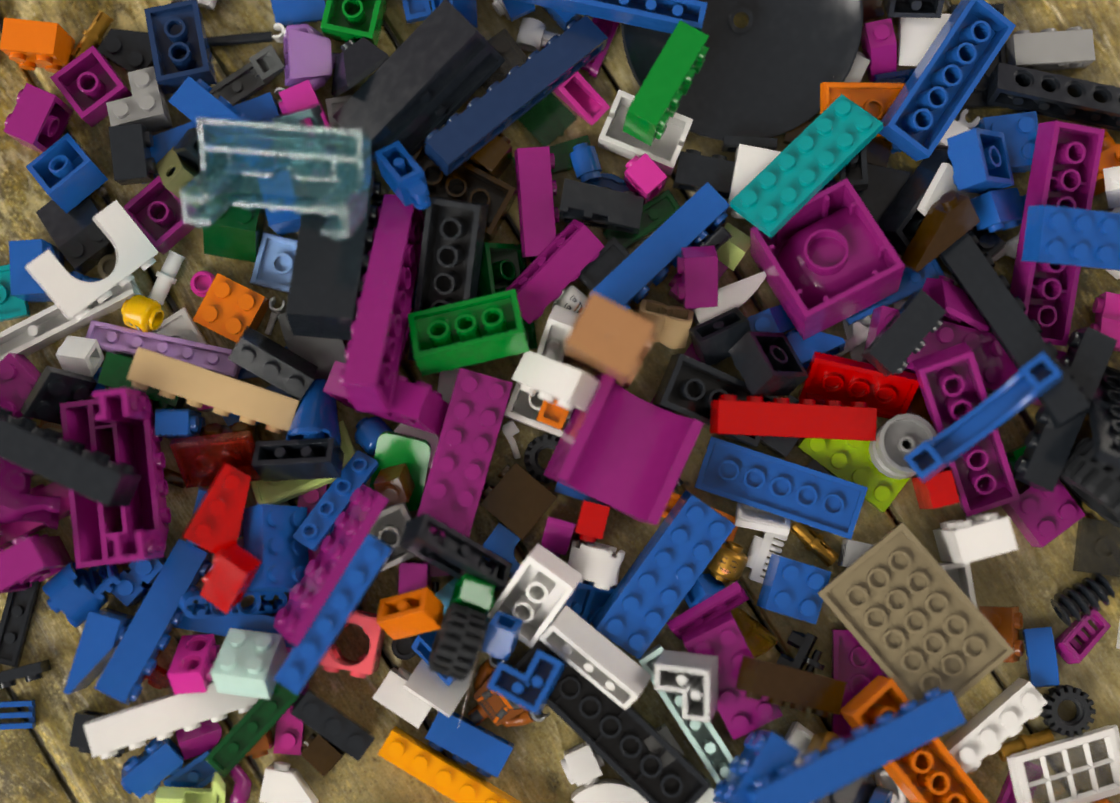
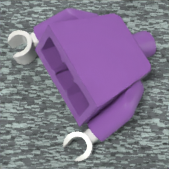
(305, 55)

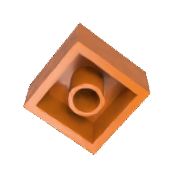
(36, 44)
(230, 308)

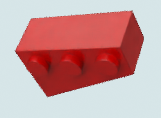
(220, 512)

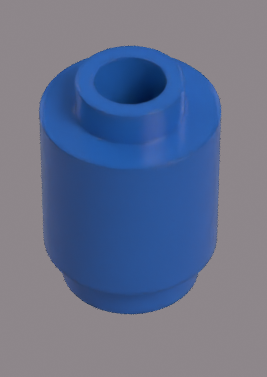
(586, 163)

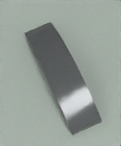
(251, 78)

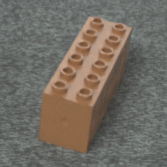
(608, 341)

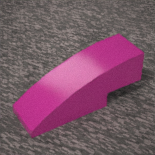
(582, 98)

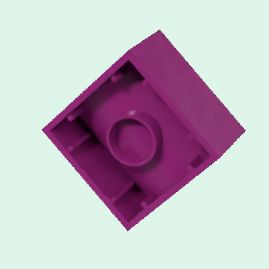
(623, 452)

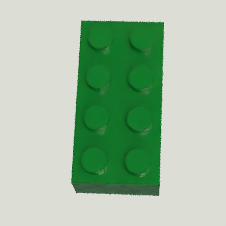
(353, 19)
(666, 84)

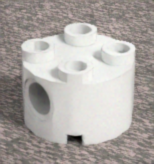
(596, 563)

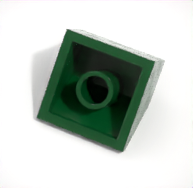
(235, 234)

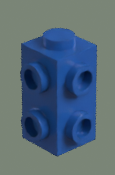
(147, 770)

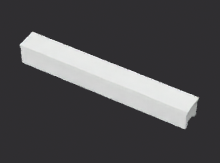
(52, 325)

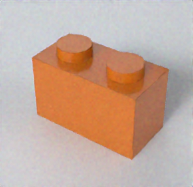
(410, 613)

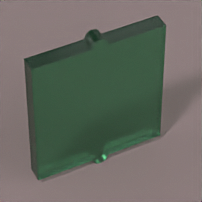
(547, 120)

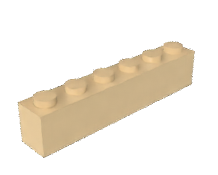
(212, 389)

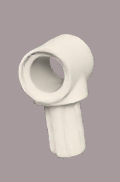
(533, 35)

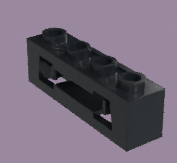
(453, 552)

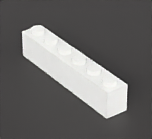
(159, 719)

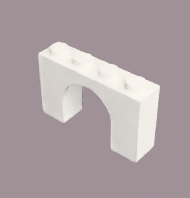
(73, 295)

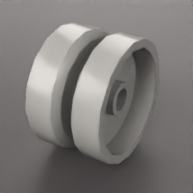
(899, 432)

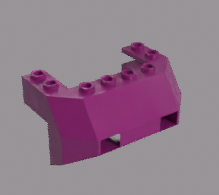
(123, 428)

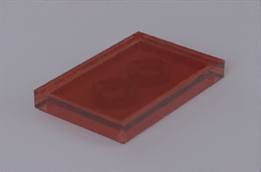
(202, 456)

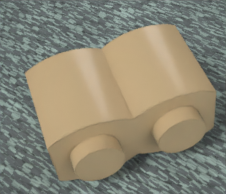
(670, 322)

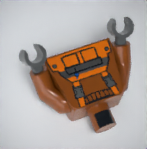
(496, 706)

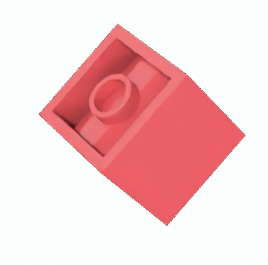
(366, 664)

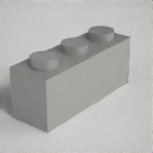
(1051, 49)

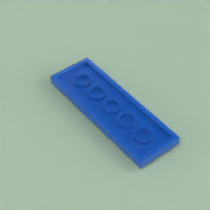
(781, 487)

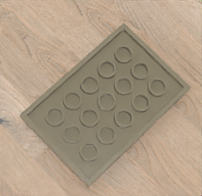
(914, 618)

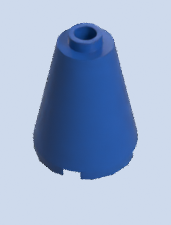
(316, 415)

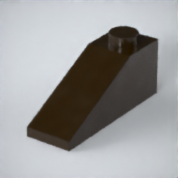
(941, 227)

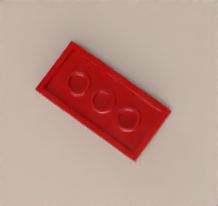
(858, 381)

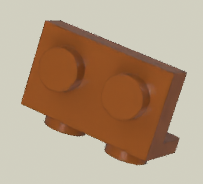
(1007, 623)

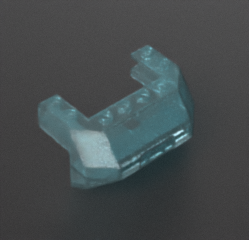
(279, 171)

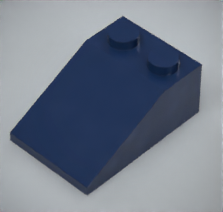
(179, 45)

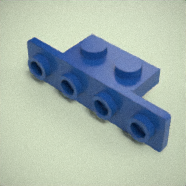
(335, 500)

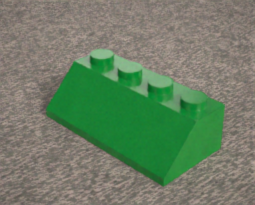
(467, 332)

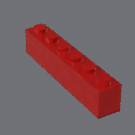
(793, 420)

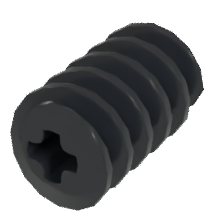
(1081, 597)

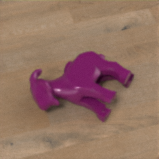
(19, 504)

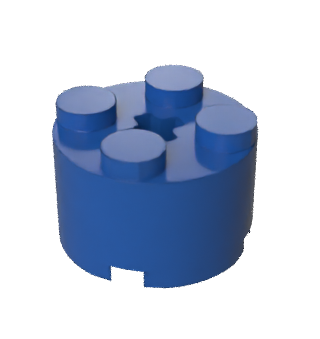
(72, 594)

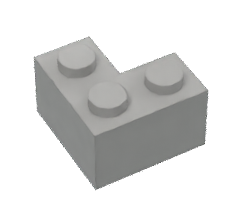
(145, 106)
(693, 677)

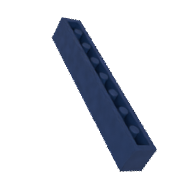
(514, 95)

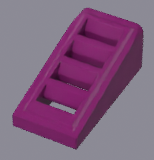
(1069, 648)

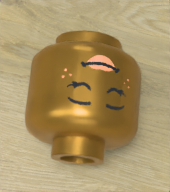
(728, 562)

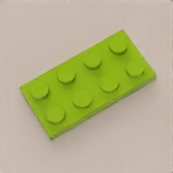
(852, 462)

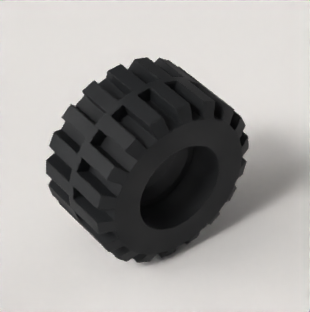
(457, 642)

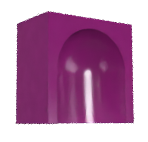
(827, 260)

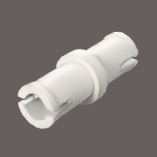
(166, 277)

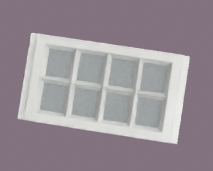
(1069, 769)

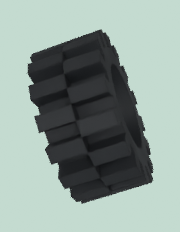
(532, 452)
(1082, 716)

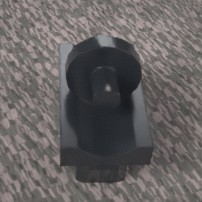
(805, 644)

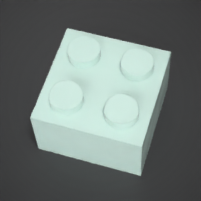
(249, 663)

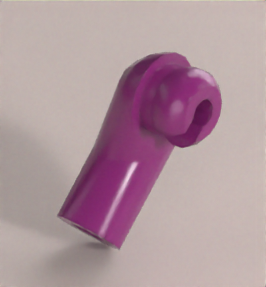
(242, 785)

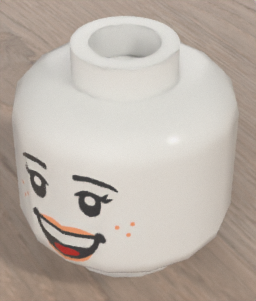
(572, 299)

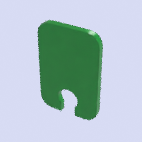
(399, 448)

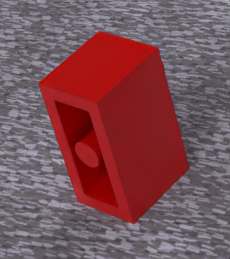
(937, 491)
(591, 521)
(229, 577)

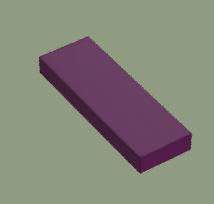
(708, 609)

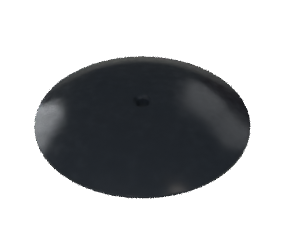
(762, 74)

